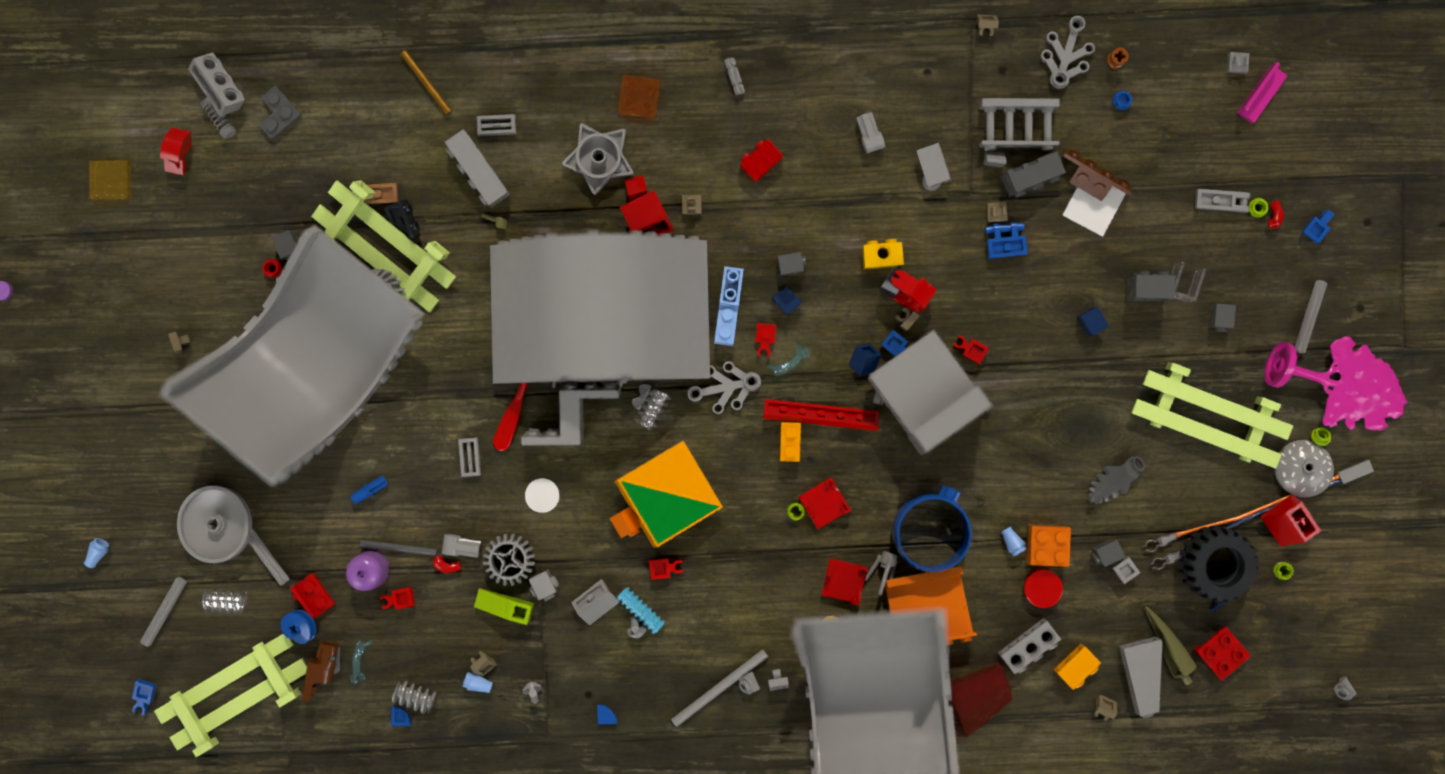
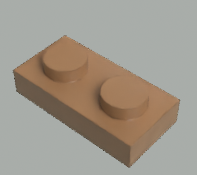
(384, 193)

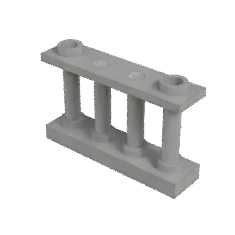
(1009, 106)

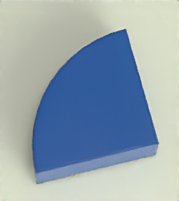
(605, 715)
(400, 717)

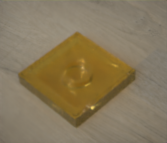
(109, 180)

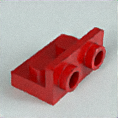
(312, 596)

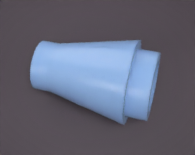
(1013, 542)
(96, 551)
(475, 682)

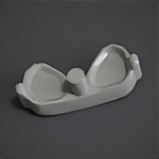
(637, 402)

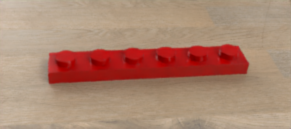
(821, 414)

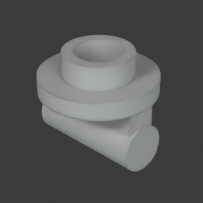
(636, 630)
(748, 683)
(531, 689)
(1344, 689)

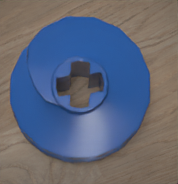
(298, 626)

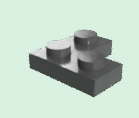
(283, 113)

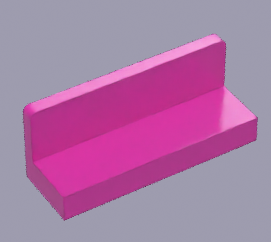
(1262, 93)

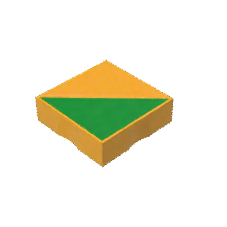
(668, 494)

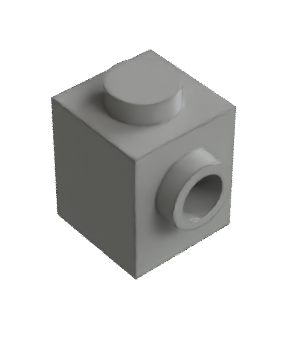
(543, 585)

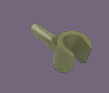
(500, 222)

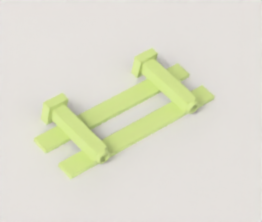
(427, 262)
(1259, 421)
(277, 681)

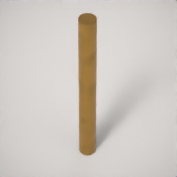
(425, 81)

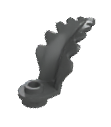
(1115, 479)

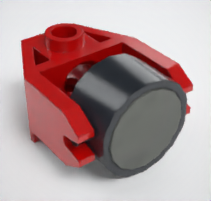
(907, 290)

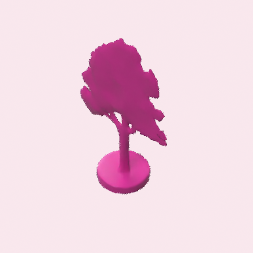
(1364, 390)

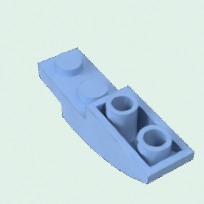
(728, 306)

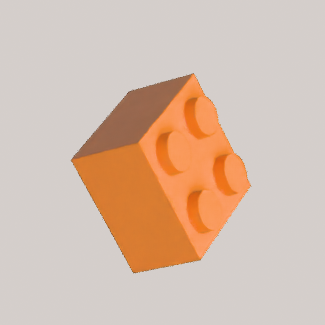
(1048, 545)

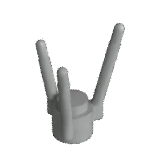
(888, 562)

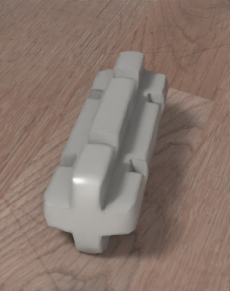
(734, 76)

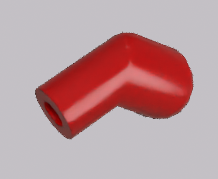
(1278, 215)
(444, 567)

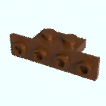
(1093, 179)

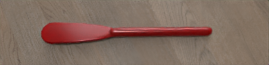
(509, 421)

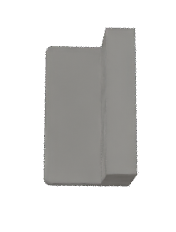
(933, 165)
(594, 602)

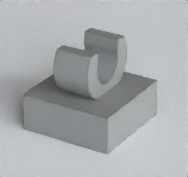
(1238, 62)
(1125, 570)
(778, 682)

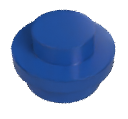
(1122, 100)

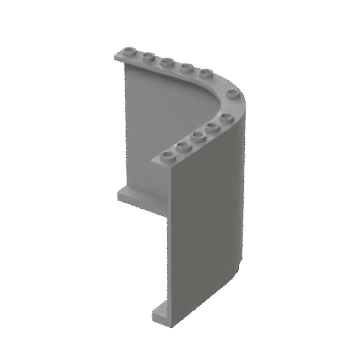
(599, 307)
(302, 363)
(879, 693)

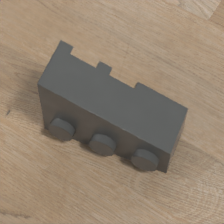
(1033, 175)

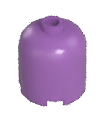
(374, 567)

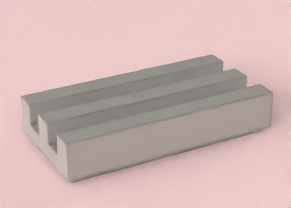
(512, 131)
(470, 461)

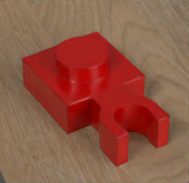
(765, 335)
(974, 350)
(661, 568)
(400, 598)

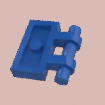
(1006, 246)

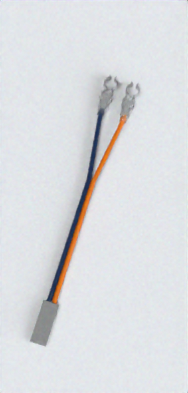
(1345, 475)

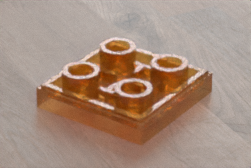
(639, 96)

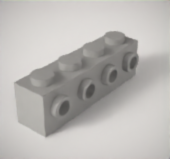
(477, 168)

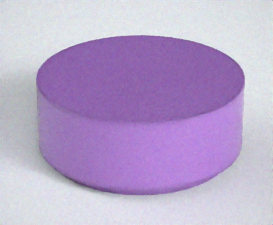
(5, 290)

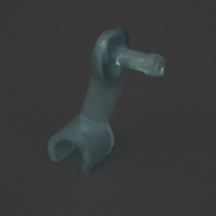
(780, 369)
(359, 649)

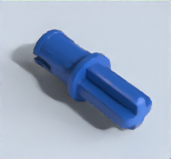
(369, 489)

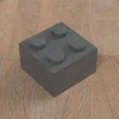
(1148, 287)

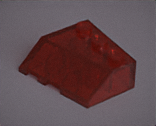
(980, 696)

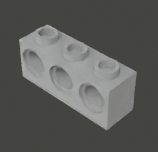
(216, 84)
(1019, 645)

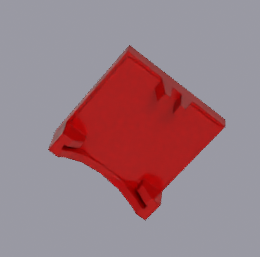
(824, 503)
(844, 581)
(1222, 653)

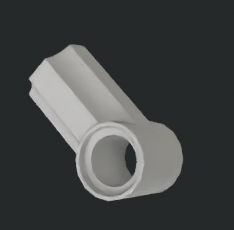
(871, 137)
(455, 546)

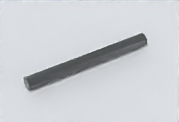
(398, 547)

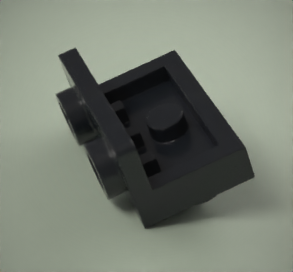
(401, 217)

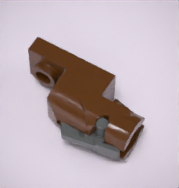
(322, 668)

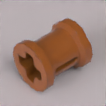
(1112, 60)

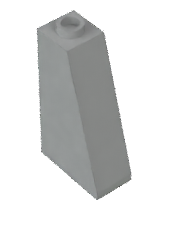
(1143, 673)

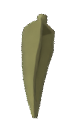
(1174, 653)

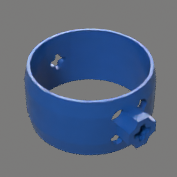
(950, 496)

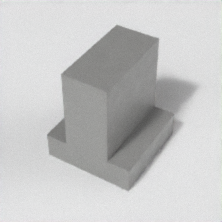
(928, 392)

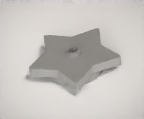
(590, 145)

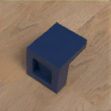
(786, 300)
(1092, 321)
(865, 359)

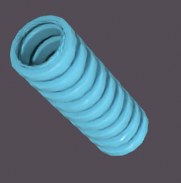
(640, 610)

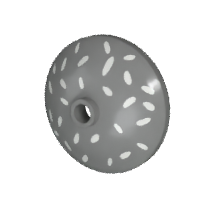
(1292, 471)

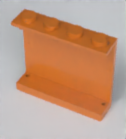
(934, 592)

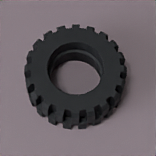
(1241, 568)

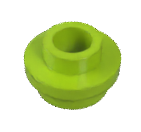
(1263, 207)
(1321, 436)

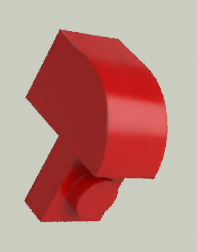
(174, 148)

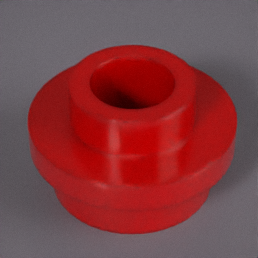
(267, 265)

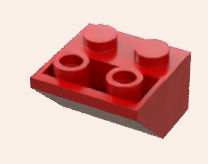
(647, 215)
(1290, 522)

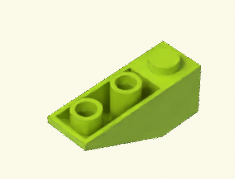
(504, 606)

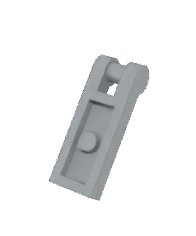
(1221, 200)

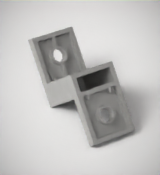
(571, 414)

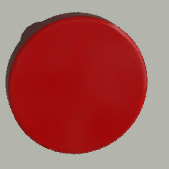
(1042, 588)

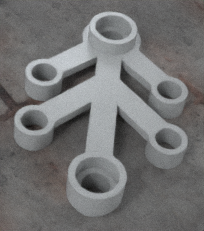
(1066, 55)
(728, 386)

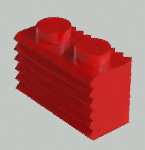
(761, 160)

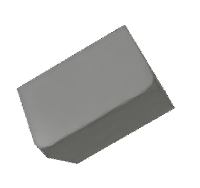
(994, 159)

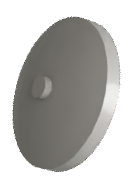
(214, 524)

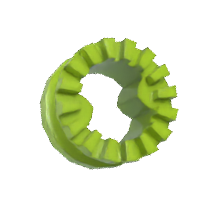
(801, 508)
(1288, 567)

